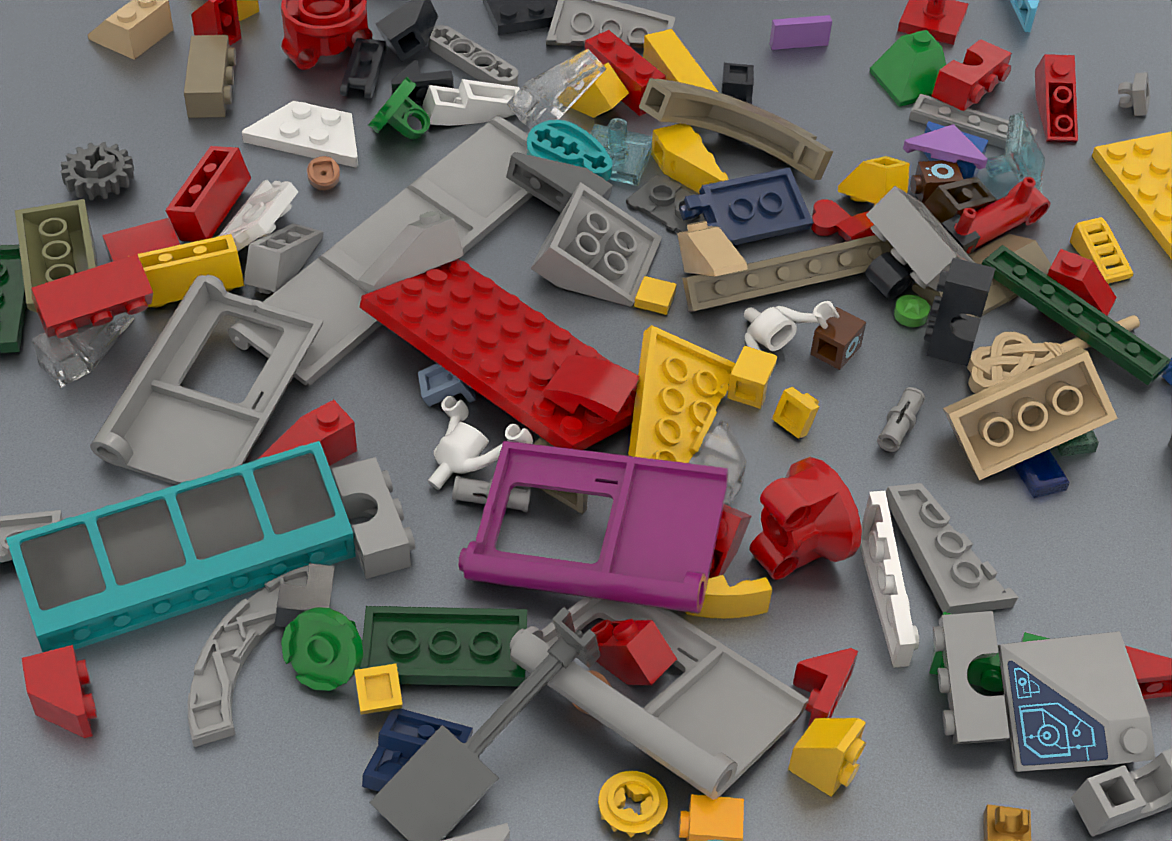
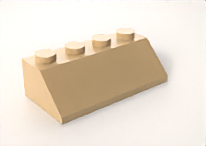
(1030, 412)

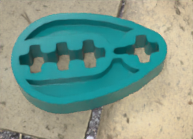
(570, 140)

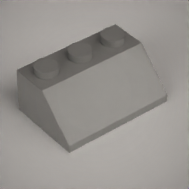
(915, 236)

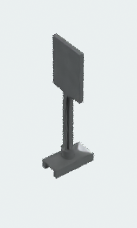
(447, 775)

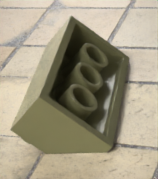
(54, 243)

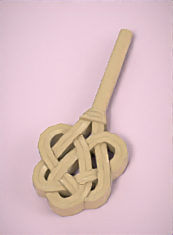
(1015, 353)

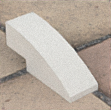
(469, 104)

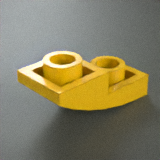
(737, 601)

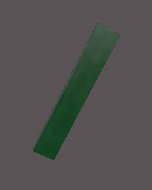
(1077, 315)

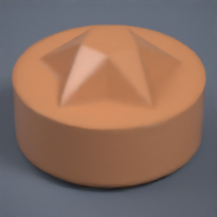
(323, 173)

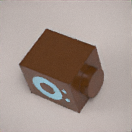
(931, 175)
(839, 340)

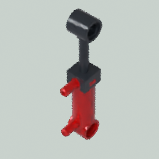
(970, 230)

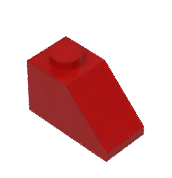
(218, 18)
(1083, 279)

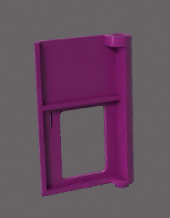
(655, 537)

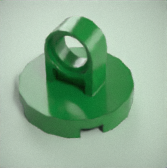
(398, 109)
(322, 648)

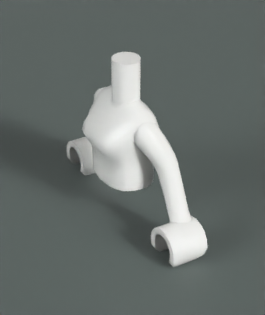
(777, 324)
(463, 444)

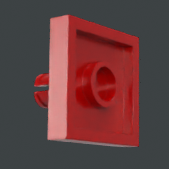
(938, 17)

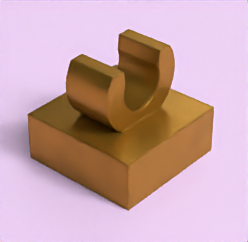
(1006, 824)

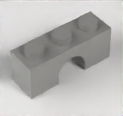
(382, 541)
(970, 714)
(1125, 796)

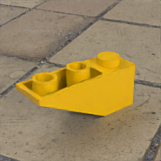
(684, 157)

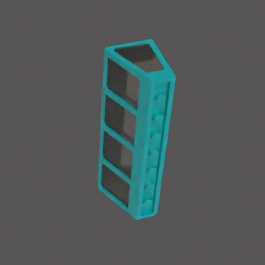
(180, 548)

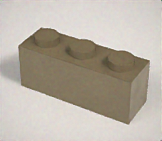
(209, 76)

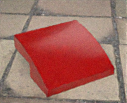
(140, 239)
(591, 383)

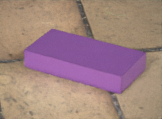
(800, 32)

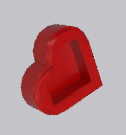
(826, 216)

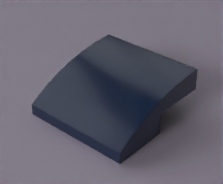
(400, 739)

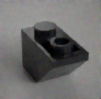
(408, 27)

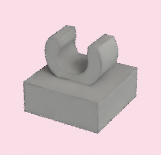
(1138, 92)

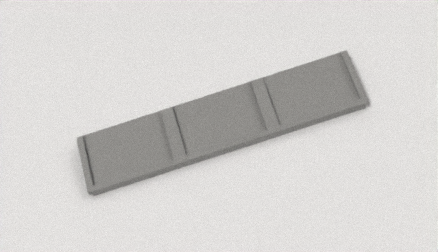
(462, 185)

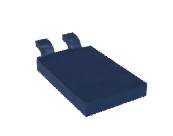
(751, 206)

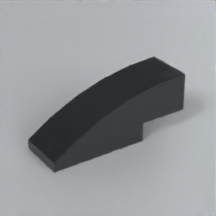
(738, 81)

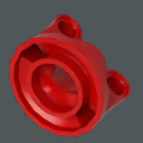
(321, 28)
(806, 519)

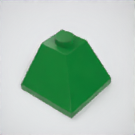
(910, 67)

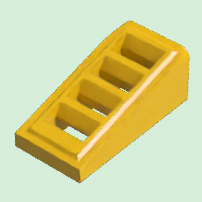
(1098, 232)

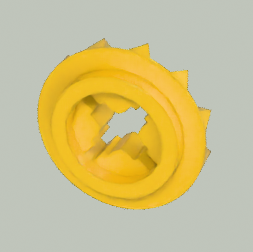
(640, 788)

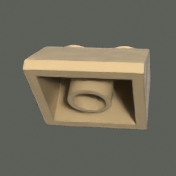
(134, 27)

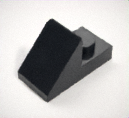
(422, 81)

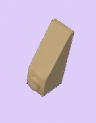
(708, 251)

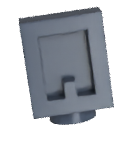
(438, 383)

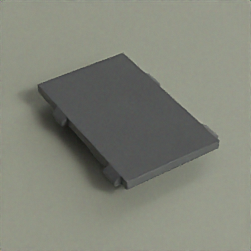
(662, 201)

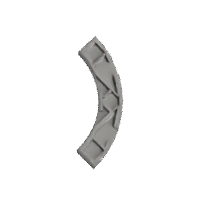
(224, 656)

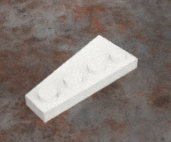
(886, 580)

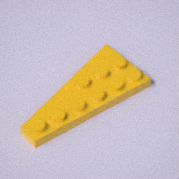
(675, 396)

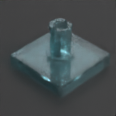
(626, 148)
(1021, 153)

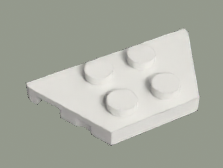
(307, 132)
(260, 212)

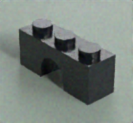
(964, 292)

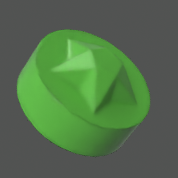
(911, 311)

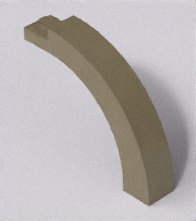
(738, 119)

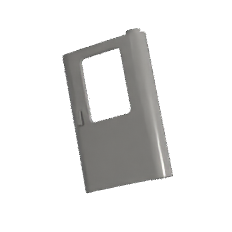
(186, 433)
(702, 724)

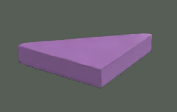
(947, 145)

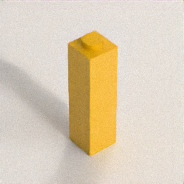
(673, 59)

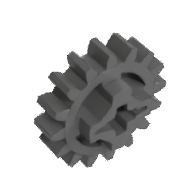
(97, 170)

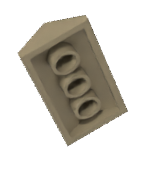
(998, 293)

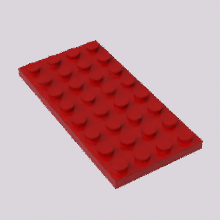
(493, 347)

